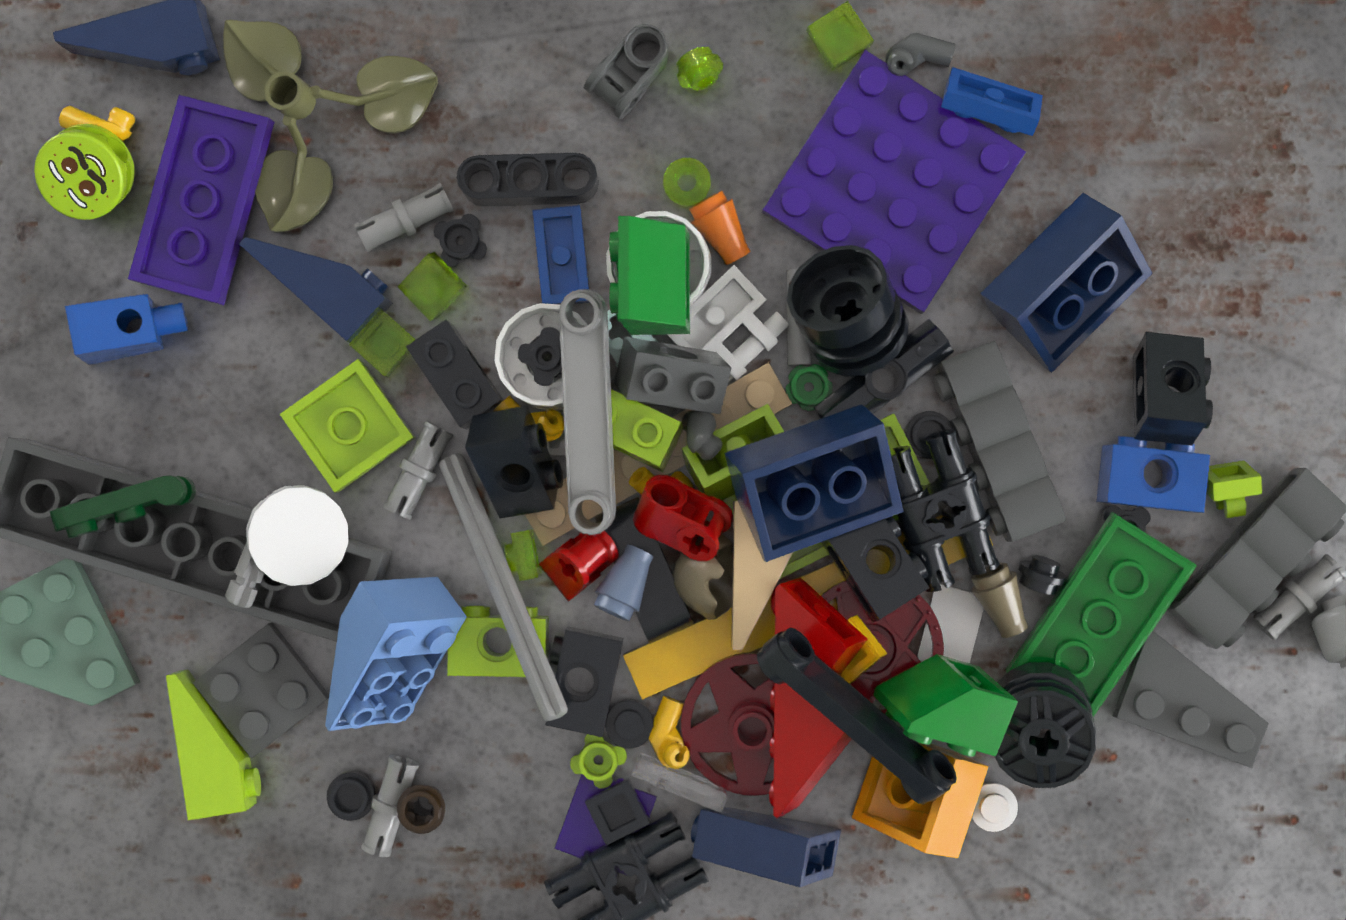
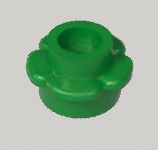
(799, 377)

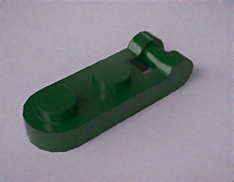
(122, 504)

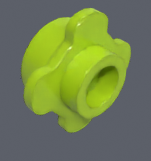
(601, 773)

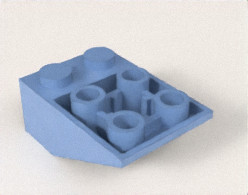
(389, 649)

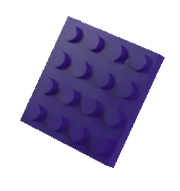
(894, 179)

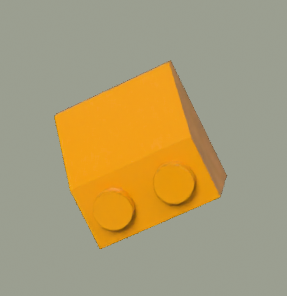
(932, 827)

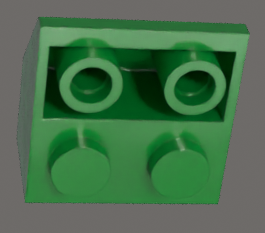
(652, 276)
(949, 704)

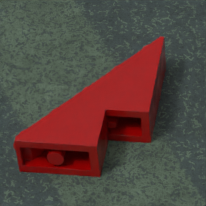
(803, 738)

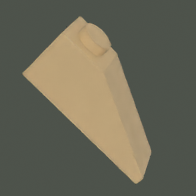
(751, 580)

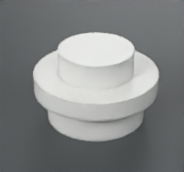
(995, 807)

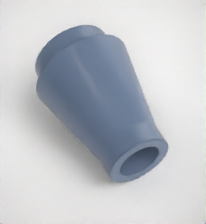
(624, 584)

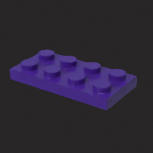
(201, 199)

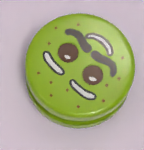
(84, 171)

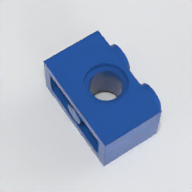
(1182, 481)

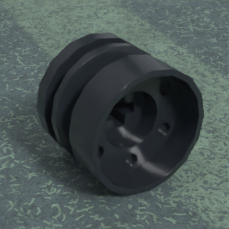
(848, 310)
(1054, 701)

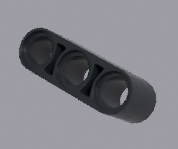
(509, 166)
(661, 607)

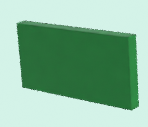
(1107, 607)

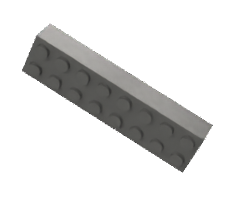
(173, 546)

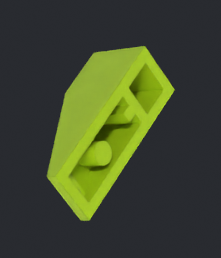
(211, 760)

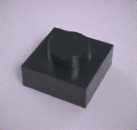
(617, 811)

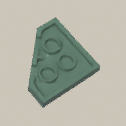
(61, 637)

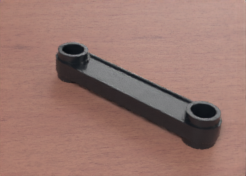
(792, 661)

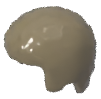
(706, 584)

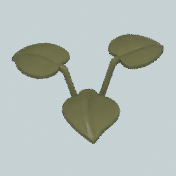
(263, 68)

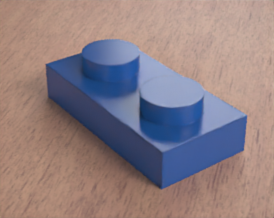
(992, 102)
(560, 252)

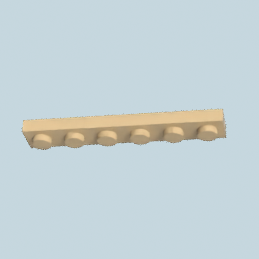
(741, 398)

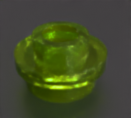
(699, 68)
(682, 167)

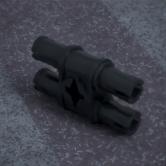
(961, 517)
(631, 855)

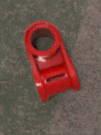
(678, 515)
(579, 562)

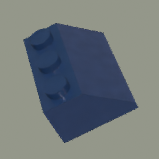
(1068, 281)
(815, 481)

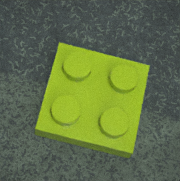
(347, 425)

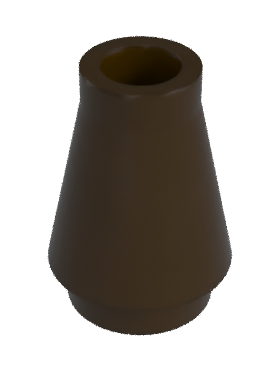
(414, 816)

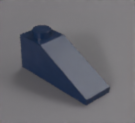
(157, 36)
(327, 287)

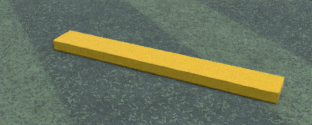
(708, 641)

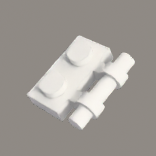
(721, 312)

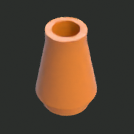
(720, 226)

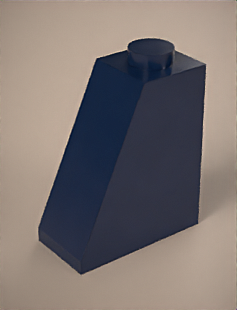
(766, 846)

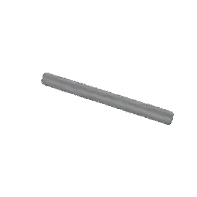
(503, 588)

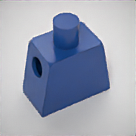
(101, 333)

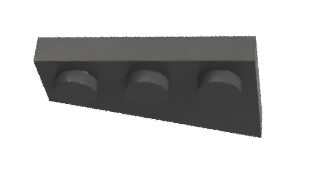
(1186, 704)

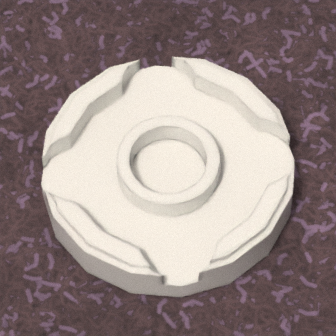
(297, 535)

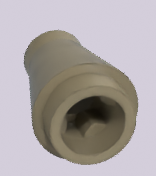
(1001, 599)

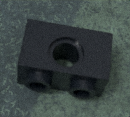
(454, 373)
(1158, 410)
(514, 461)
(878, 592)
(600, 656)

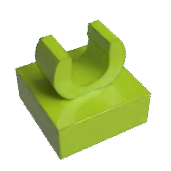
(1230, 484)

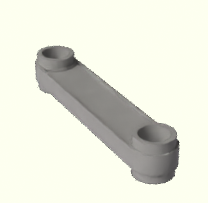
(587, 411)

